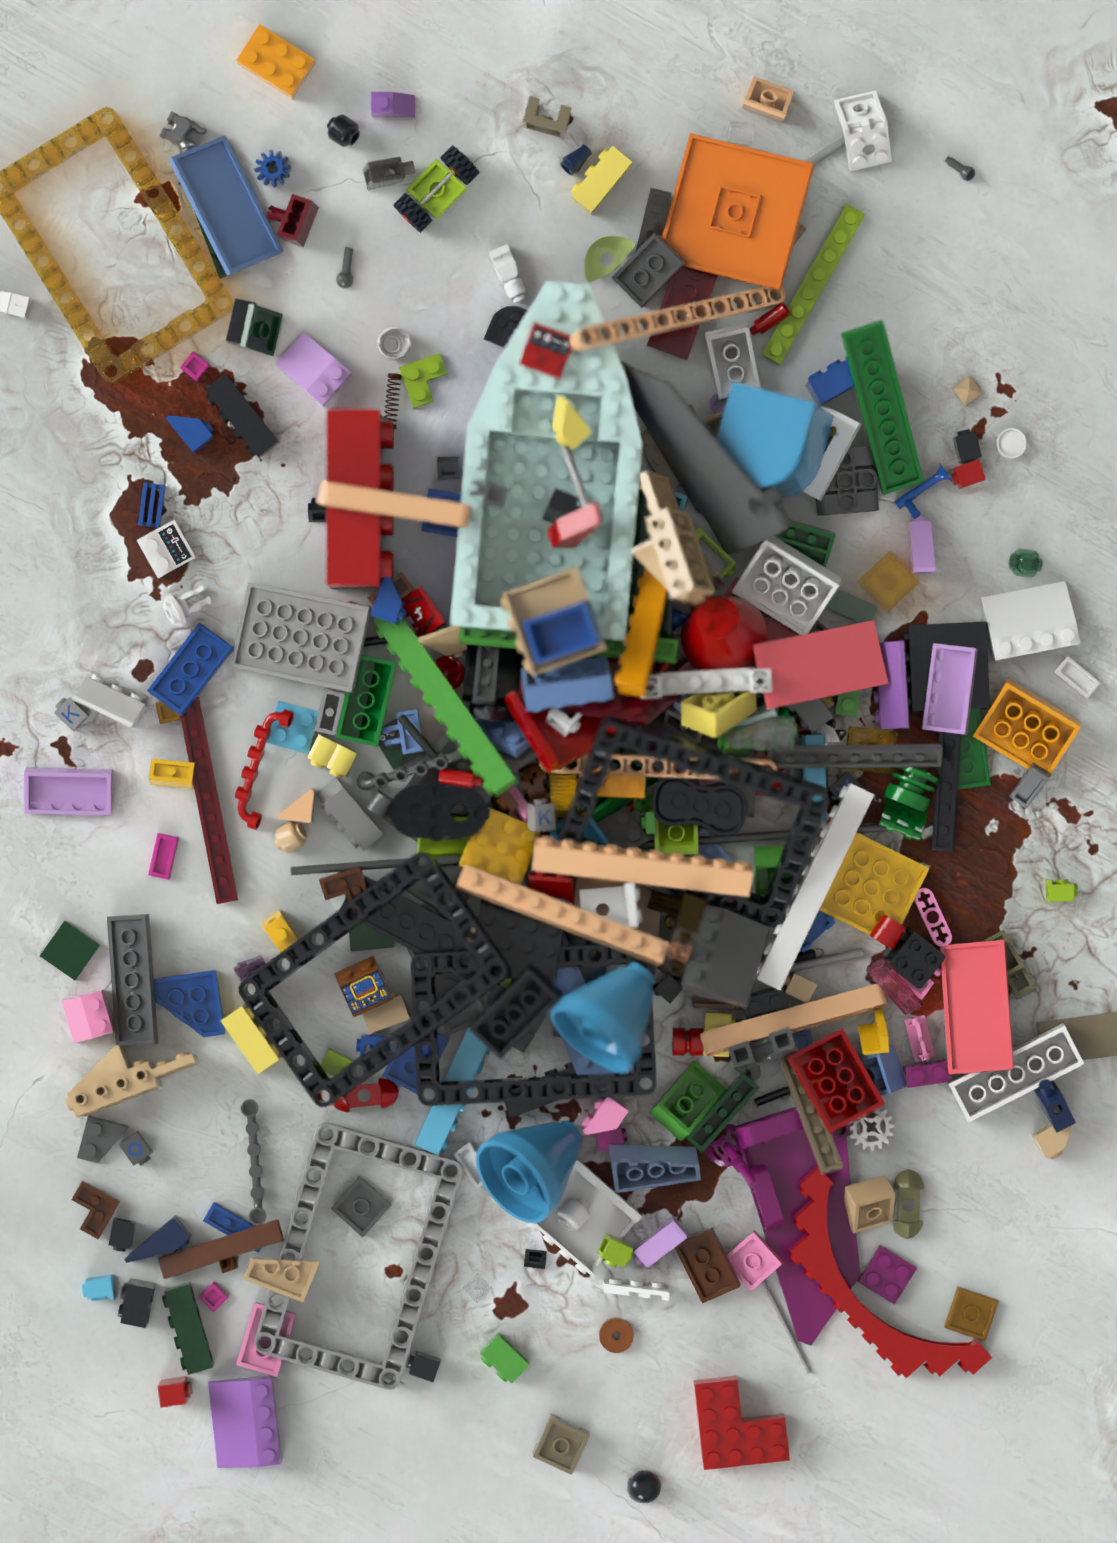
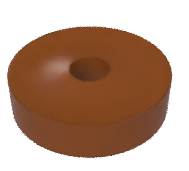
(616, 1325)

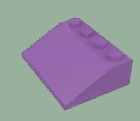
(245, 1422)

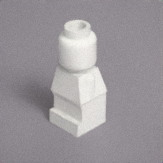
(508, 272)
(14, 304)

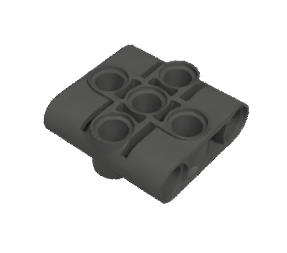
(862, 501)

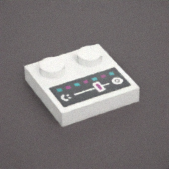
(166, 548)

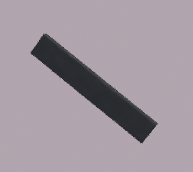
(947, 793)

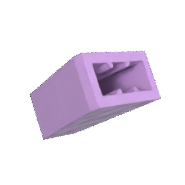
(921, 546)
(659, 1242)

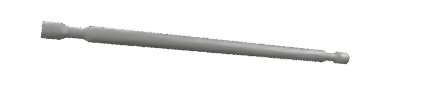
(786, 1327)

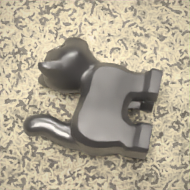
(180, 131)

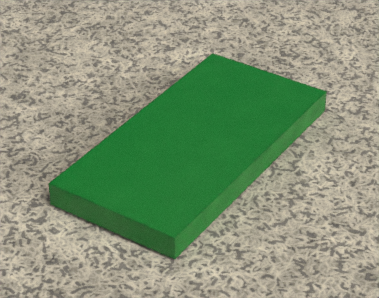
(973, 756)

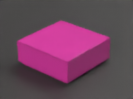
(195, 366)
(213, 1296)

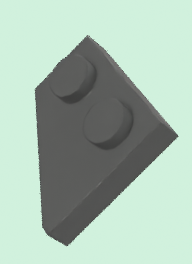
(99, 1138)

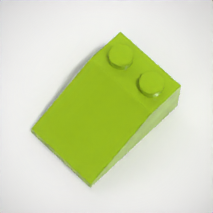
(676, 839)

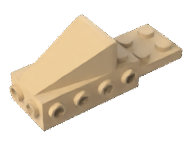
(672, 552)
(116, 1071)

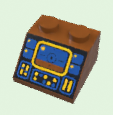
(363, 986)

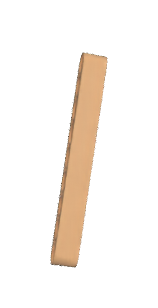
(796, 1017)

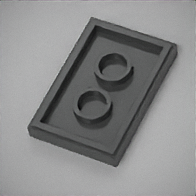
(648, 269)

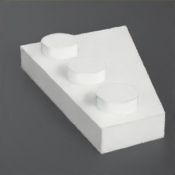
(615, 1286)

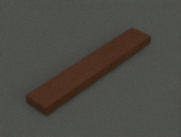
(221, 1249)

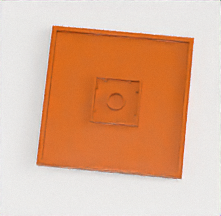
(737, 210)

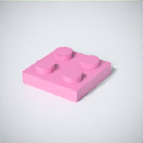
(753, 1260)

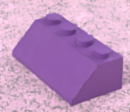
(893, 696)

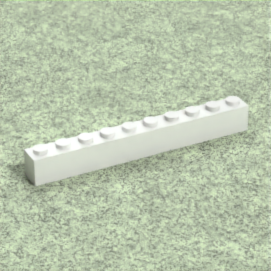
(814, 885)

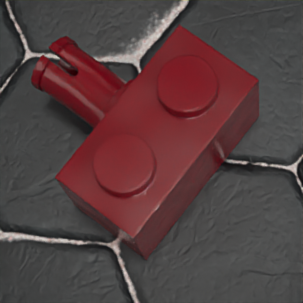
(295, 220)

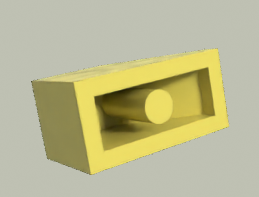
(568, 425)

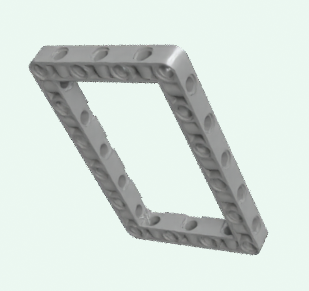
(420, 1274)

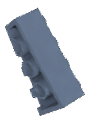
(652, 1166)

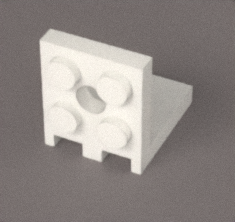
(863, 129)
(620, 901)

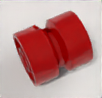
(687, 1041)

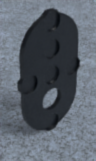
(426, 812)

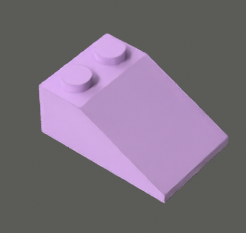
(313, 369)

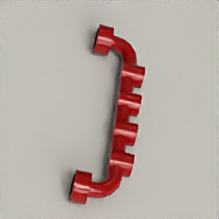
(256, 754)

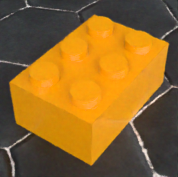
(276, 61)

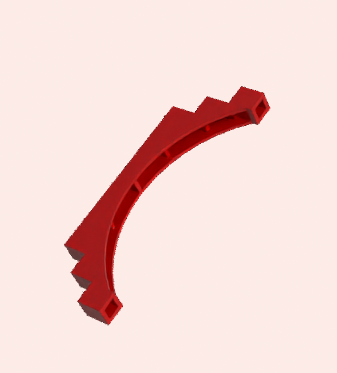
(901, 1348)

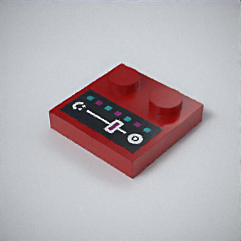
(546, 351)

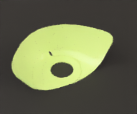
(616, 246)

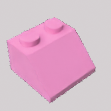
(88, 1016)

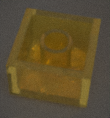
(888, 581)

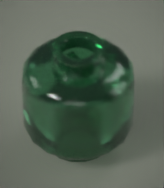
(1025, 563)

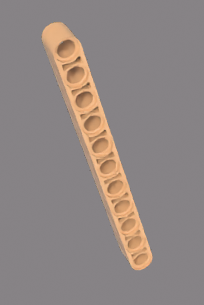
(670, 321)
(648, 770)

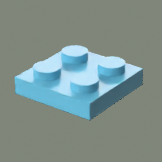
(301, 731)

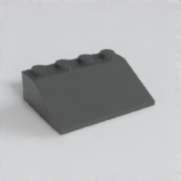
(725, 957)

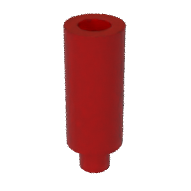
(770, 319)
(459, 778)

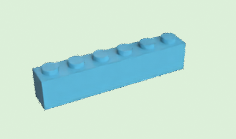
(442, 1117)

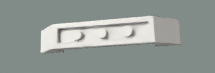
(708, 681)

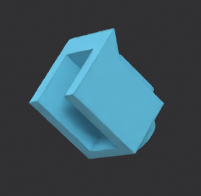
(99, 1288)

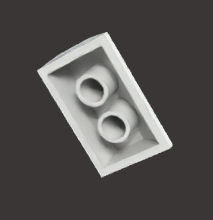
(110, 700)

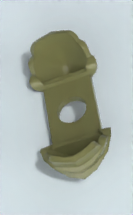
(909, 1186)

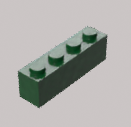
(722, 1111)
(188, 1328)

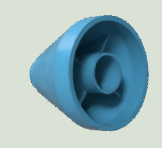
(608, 1017)
(529, 1168)

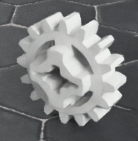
(878, 1135)

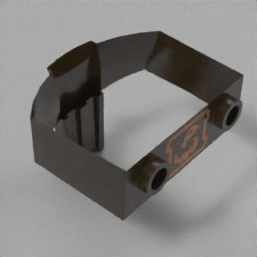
(689, 915)

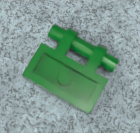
(898, 813)

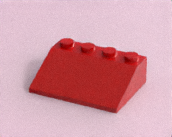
(836, 1081)

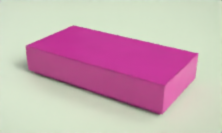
(163, 856)

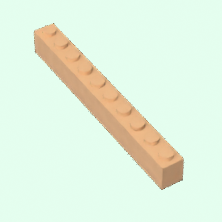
(642, 866)
(562, 915)

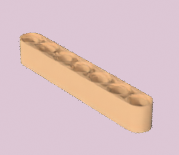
(394, 504)

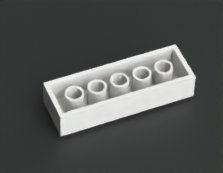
(1034, 1060)

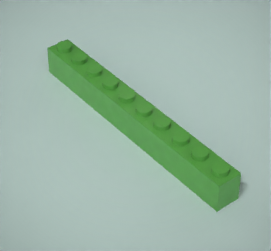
(448, 706)

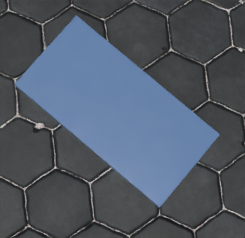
(226, 205)

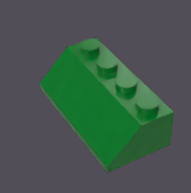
(366, 708)

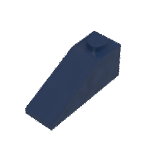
(164, 1240)

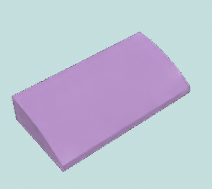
(950, 689)
(68, 791)

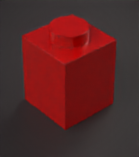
(967, 474)

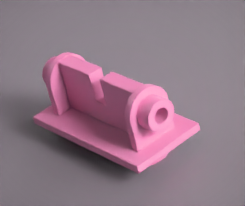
(919, 1038)

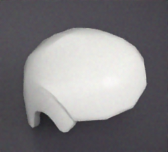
(394, 343)

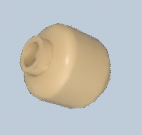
(290, 837)

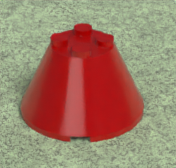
(723, 633)

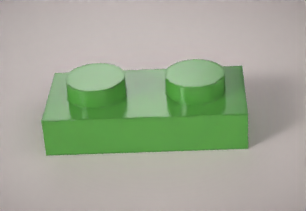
(648, 822)

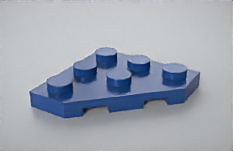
(193, 1000)

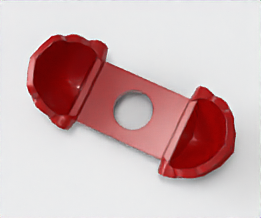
(381, 1093)

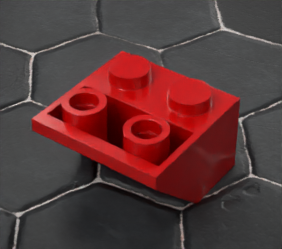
(555, 886)

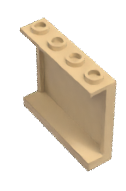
(540, 599)

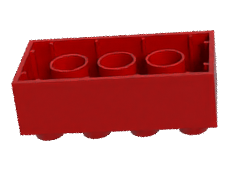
(355, 536)

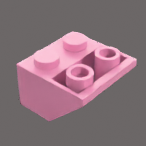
(605, 1117)

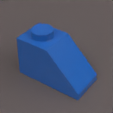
(192, 431)
(389, 603)

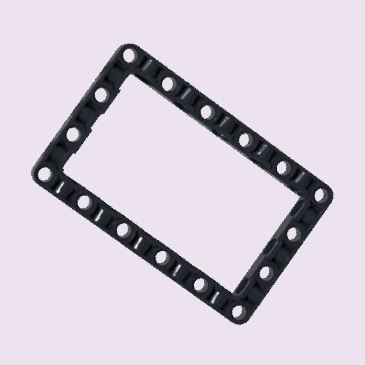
(717, 765)
(334, 928)
(532, 1087)

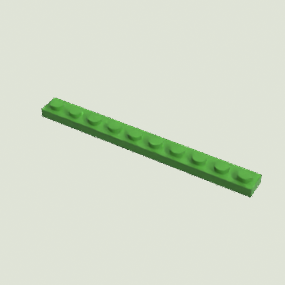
(665, 651)

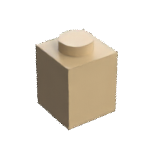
(799, 987)

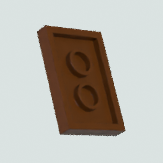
(707, 1265)

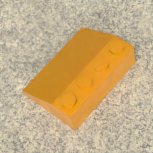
(1027, 727)

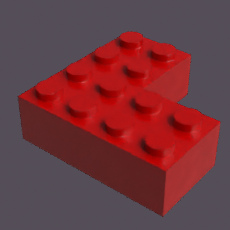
(729, 1438)

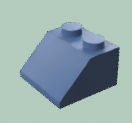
(884, 1070)

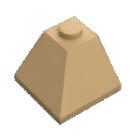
(445, 642)

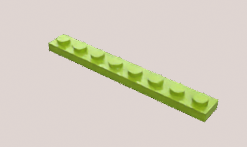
(813, 283)

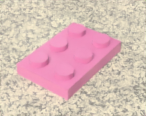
(249, 1356)

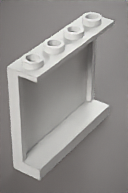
(607, 1215)

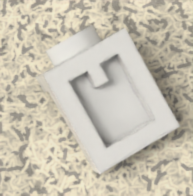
(561, 723)

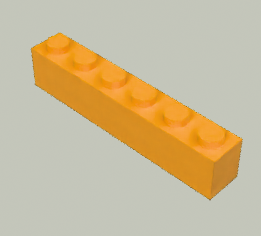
(643, 636)

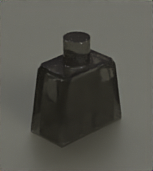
(378, 174)

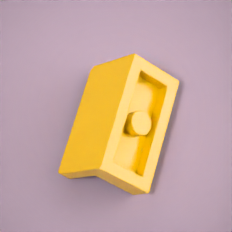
(171, 773)
(874, 1036)

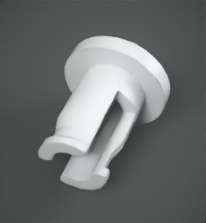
(177, 609)

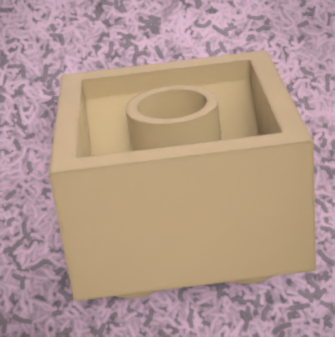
(869, 1203)

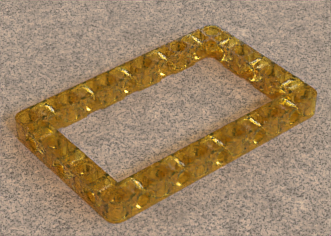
(56, 152)

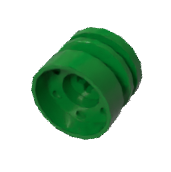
(911, 788)

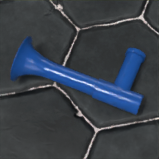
(906, 499)

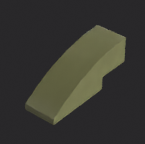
(1018, 978)

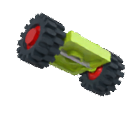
(436, 189)

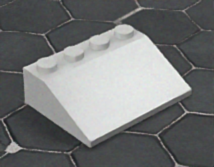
(787, 585)
(1030, 621)

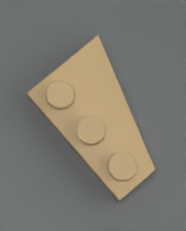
(282, 1276)

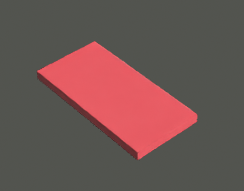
(822, 664)
(977, 1007)

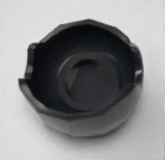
(644, 1487)

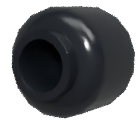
(343, 130)

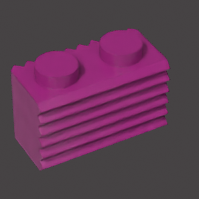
(926, 1073)

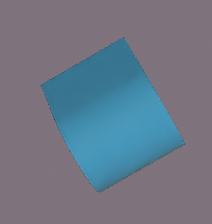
(774, 438)

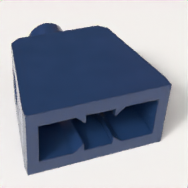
(1050, 1096)

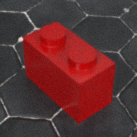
(174, 1391)

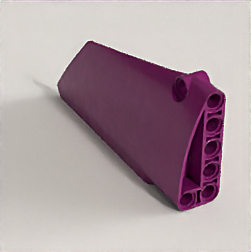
(778, 1159)

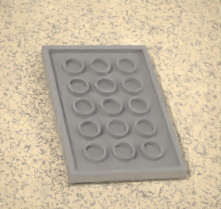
(300, 637)

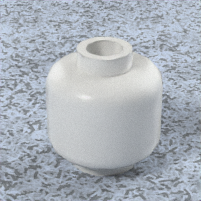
(573, 1214)

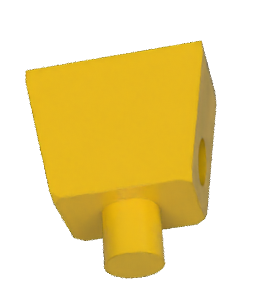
(280, 931)

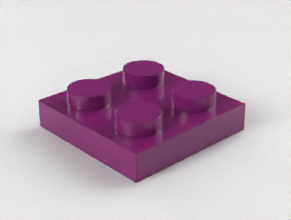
(887, 1274)

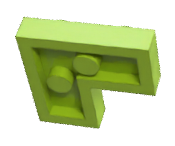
(416, 377)

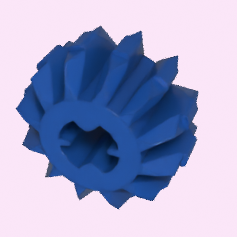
(264, 170)

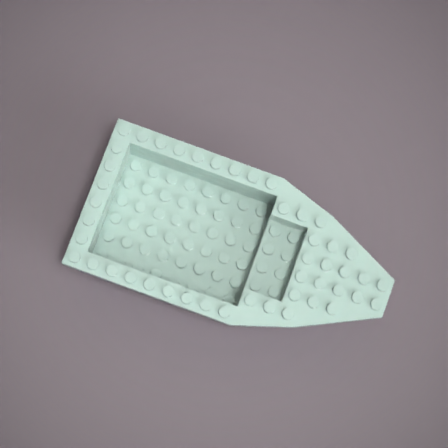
(516, 448)

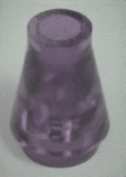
(248, 967)

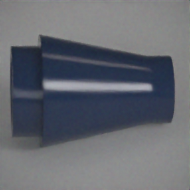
(575, 160)

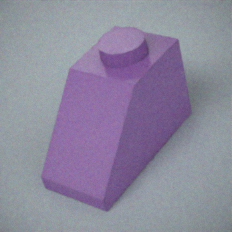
(392, 104)

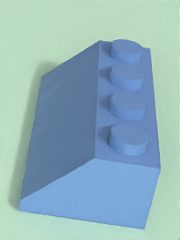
(568, 685)

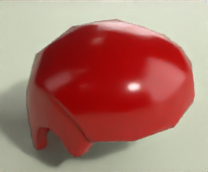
(451, 670)

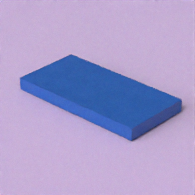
(190, 669)

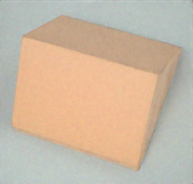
(768, 99)
(302, 809)

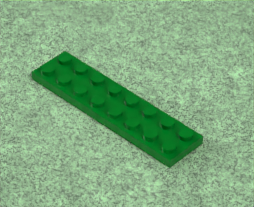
(882, 407)

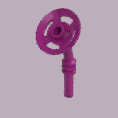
(729, 1149)

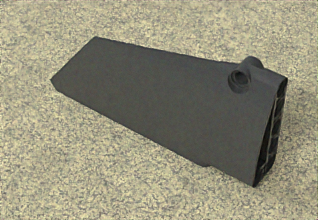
(708, 474)

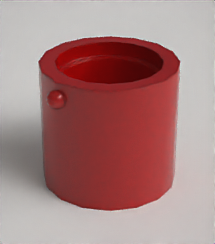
(887, 931)

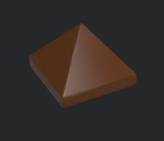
(229, 1264)

